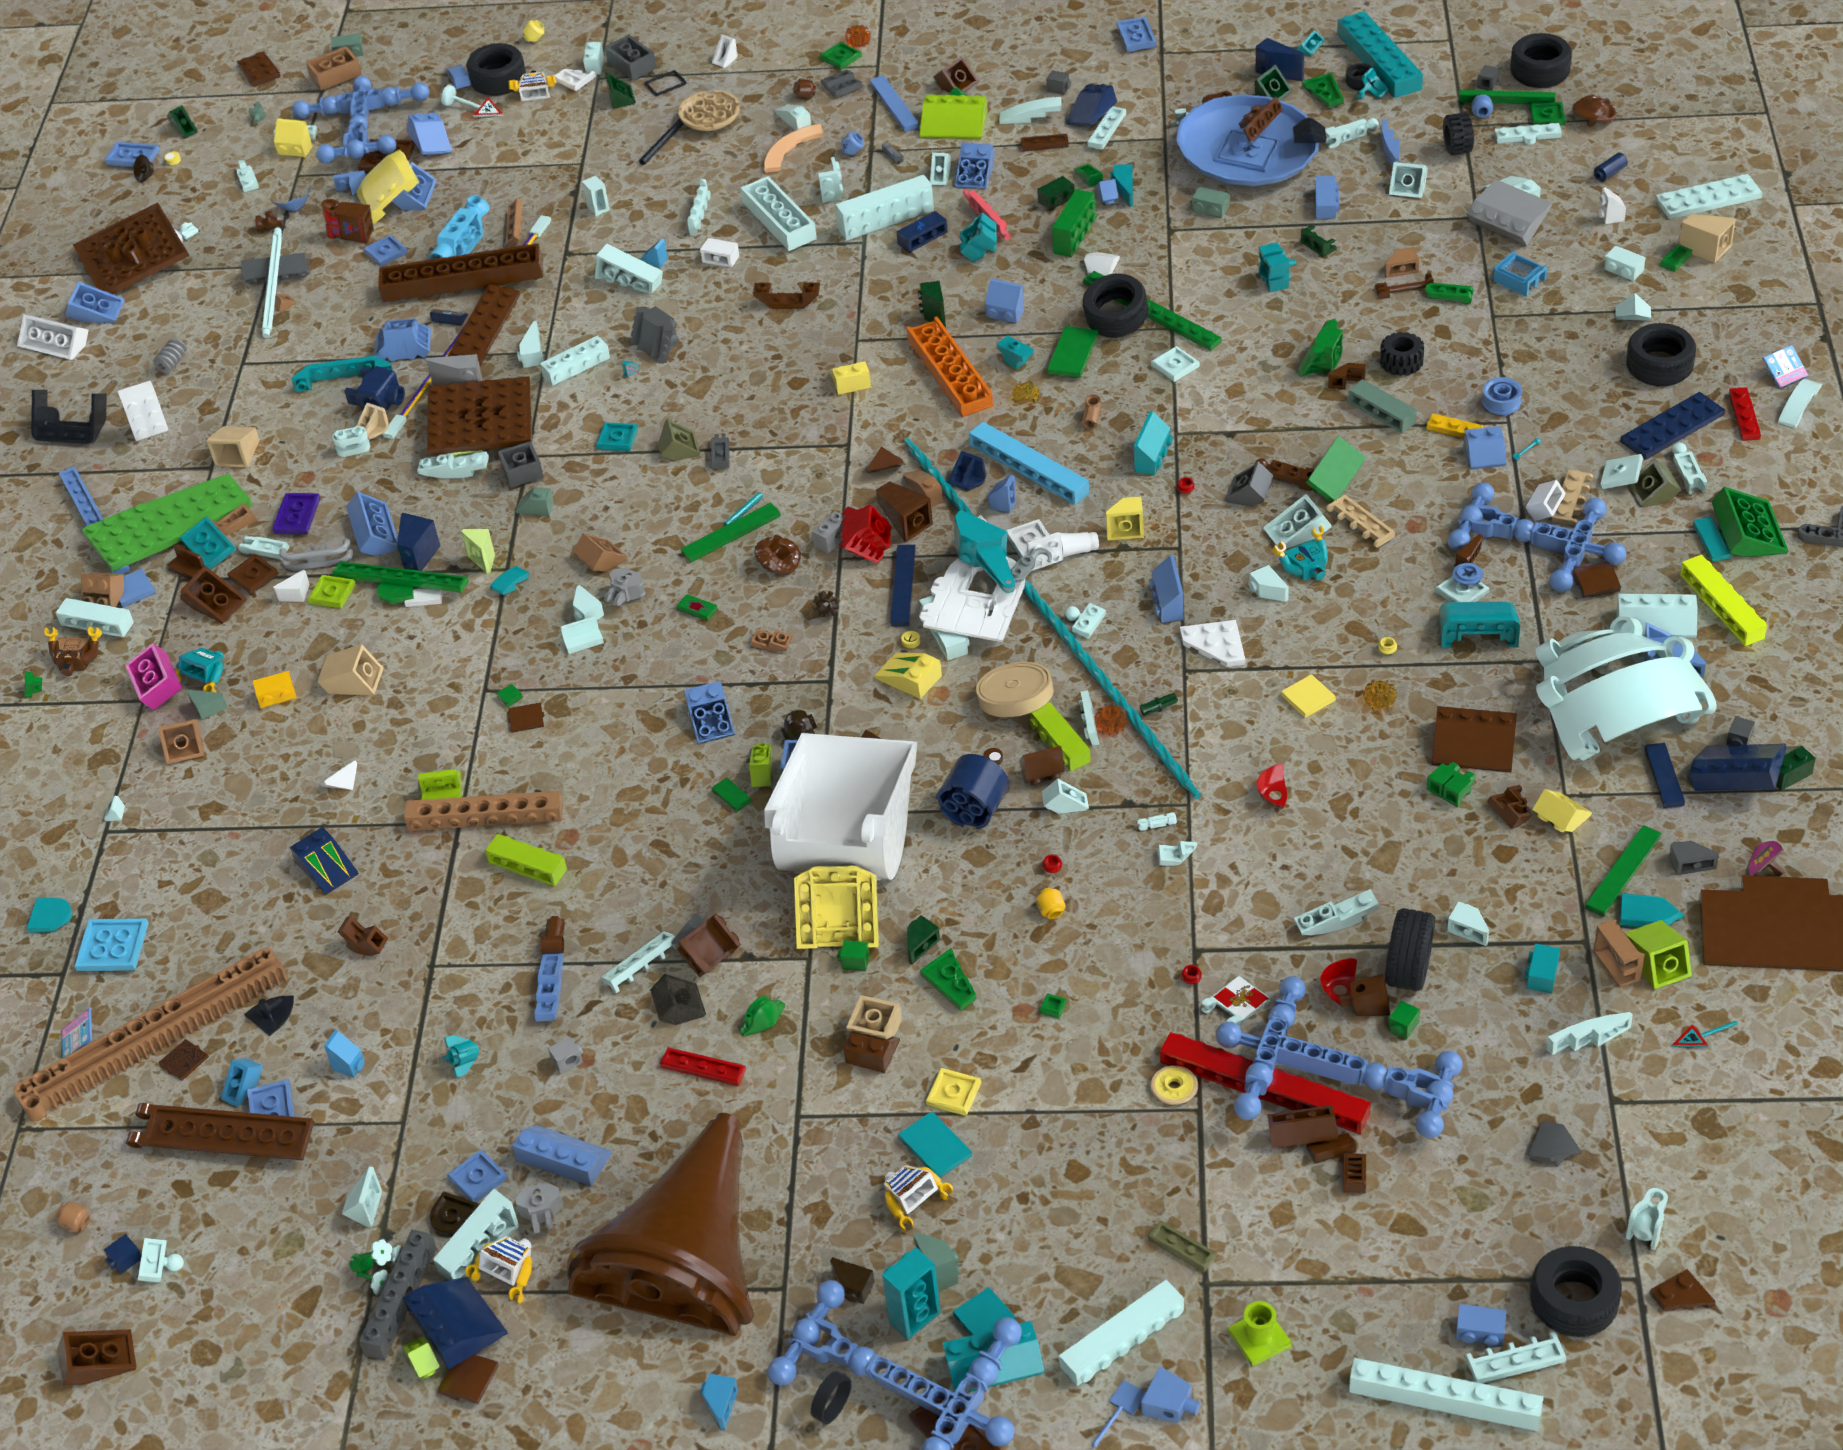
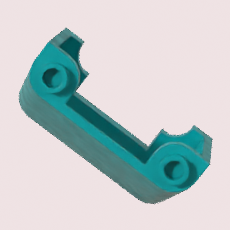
(1478, 618)

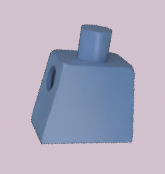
(1169, 1397)

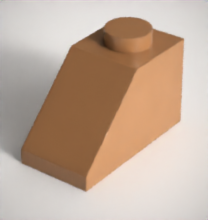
(1402, 262)

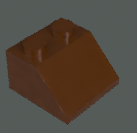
(957, 75)
(1042, 765)
(870, 1051)

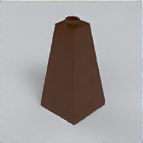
(905, 509)

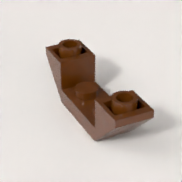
(764, 293)

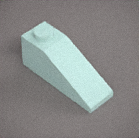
(795, 116)
(530, 347)

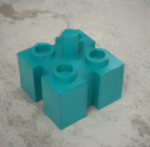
(978, 237)
(1274, 267)

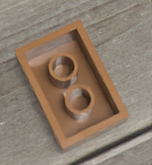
(333, 68)

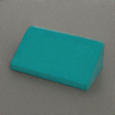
(1311, 43)

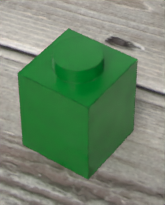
(854, 955)
(1404, 1020)

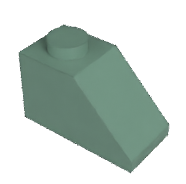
(536, 502)

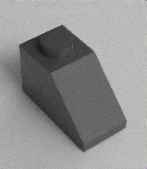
(1692, 857)

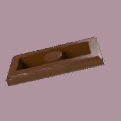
(1324, 1151)

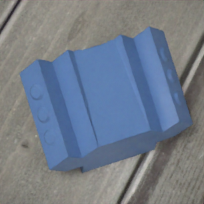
(402, 340)

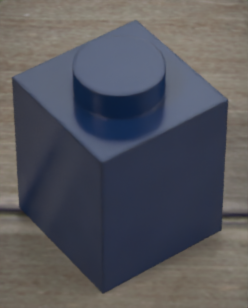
(122, 1254)

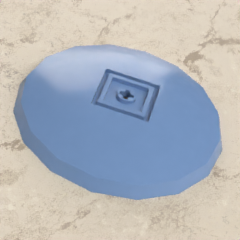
(1218, 145)

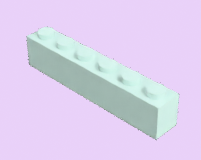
(1121, 1333)

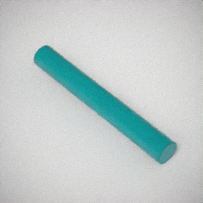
(744, 508)

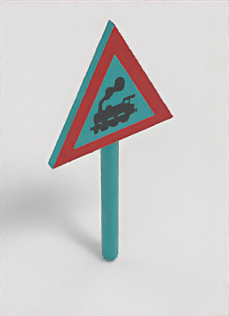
(1693, 1038)

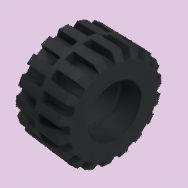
(1458, 133)
(1402, 353)

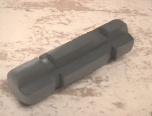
(892, 152)

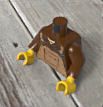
(73, 653)

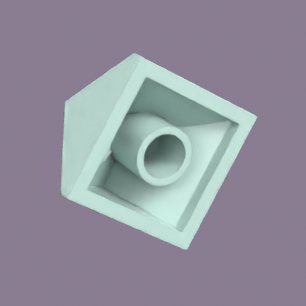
(364, 1199)

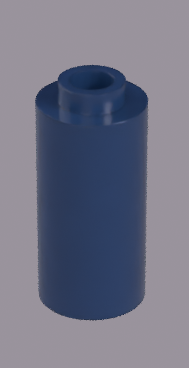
(1610, 167)

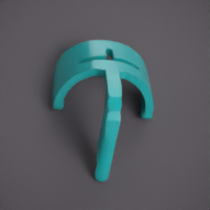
(1378, 84)

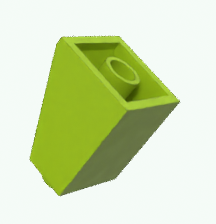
(1665, 953)

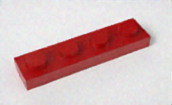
(1744, 413)

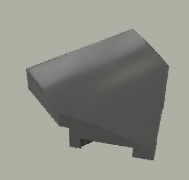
(1553, 1144)

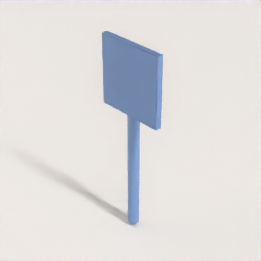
(1125, 1398)

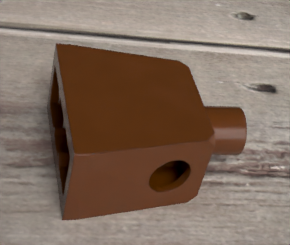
(1368, 997)

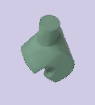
(257, 113)

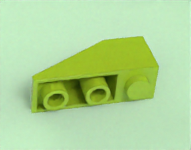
(761, 765)

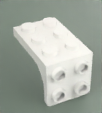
(1034, 536)

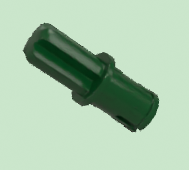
(1158, 703)

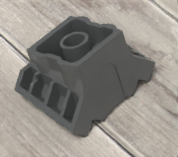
(654, 332)

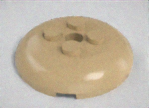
(709, 110)

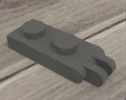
(720, 452)

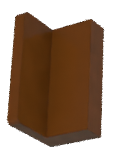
(186, 563)

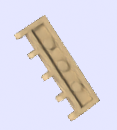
(1572, 487)
(1362, 519)

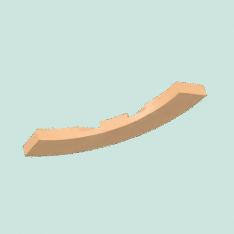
(787, 143)

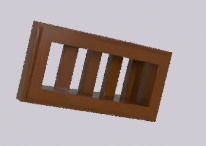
(1469, 551)
(1354, 1186)

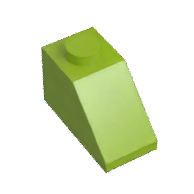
(421, 1357)

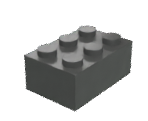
(630, 57)

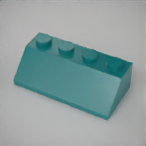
(1017, 1361)

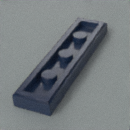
(1664, 775)

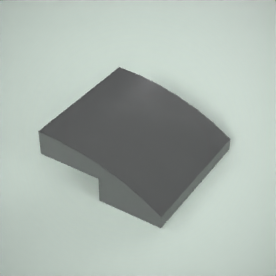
(841, 83)

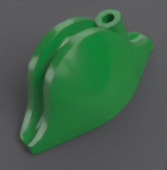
(761, 1015)

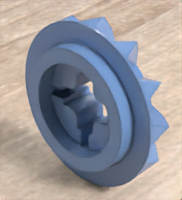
(1471, 570)

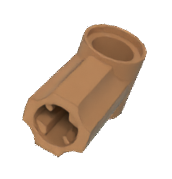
(1091, 411)

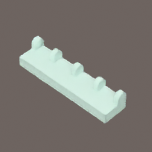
(638, 960)

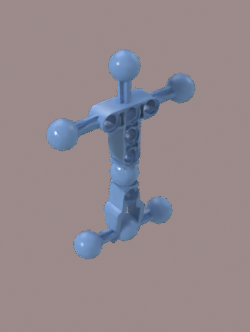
(1569, 542)

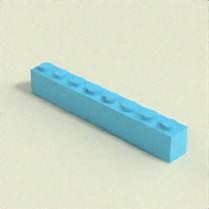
(1029, 463)

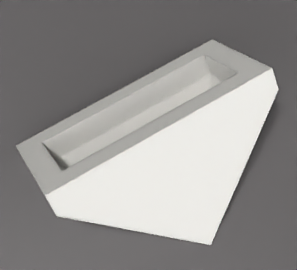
(343, 778)

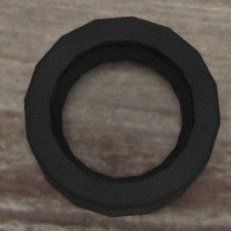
(1357, 70)

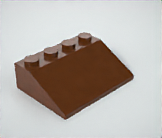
(1474, 738)

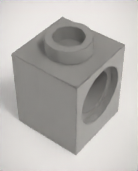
(566, 1055)

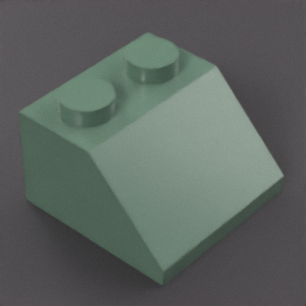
(943, 1257)

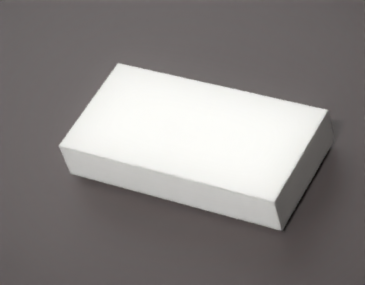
(425, 597)

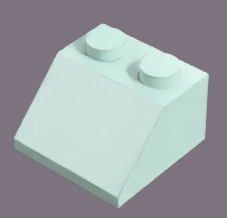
(1408, 180)

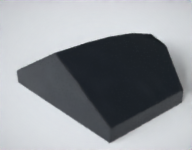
(1309, 132)

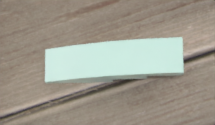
(1024, 112)
(1594, 1030)

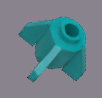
(461, 1053)

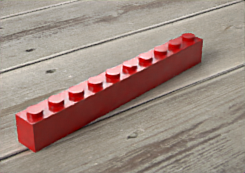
(1285, 1090)

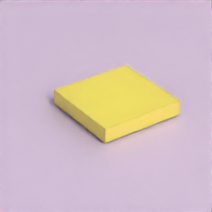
(1308, 696)
(953, 1091)

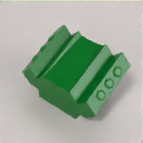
(1324, 351)

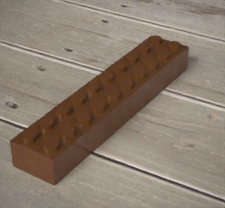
(460, 272)

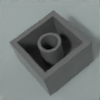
(520, 464)

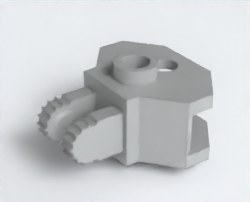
(624, 587)
(540, 1206)

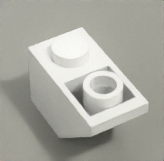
(1612, 207)

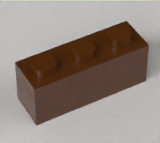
(1302, 1126)

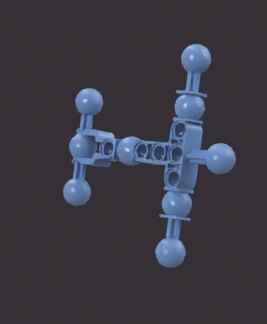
(358, 104)

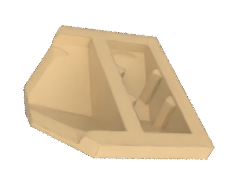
(373, 420)

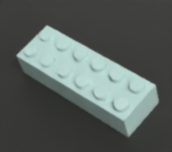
(885, 207)
(778, 213)

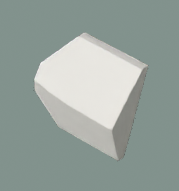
(1101, 262)

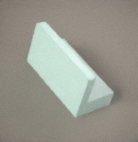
(581, 635)

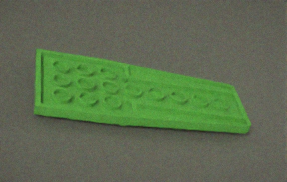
(162, 521)

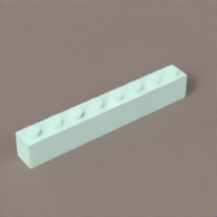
(1446, 1394)

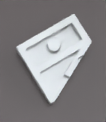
(574, 78)

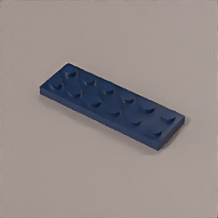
(1672, 425)

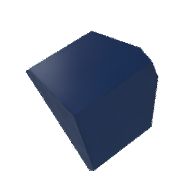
(968, 472)

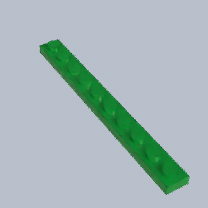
(1170, 320)

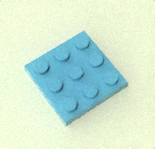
(111, 944)

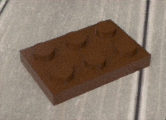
(258, 69)

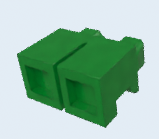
(1449, 783)

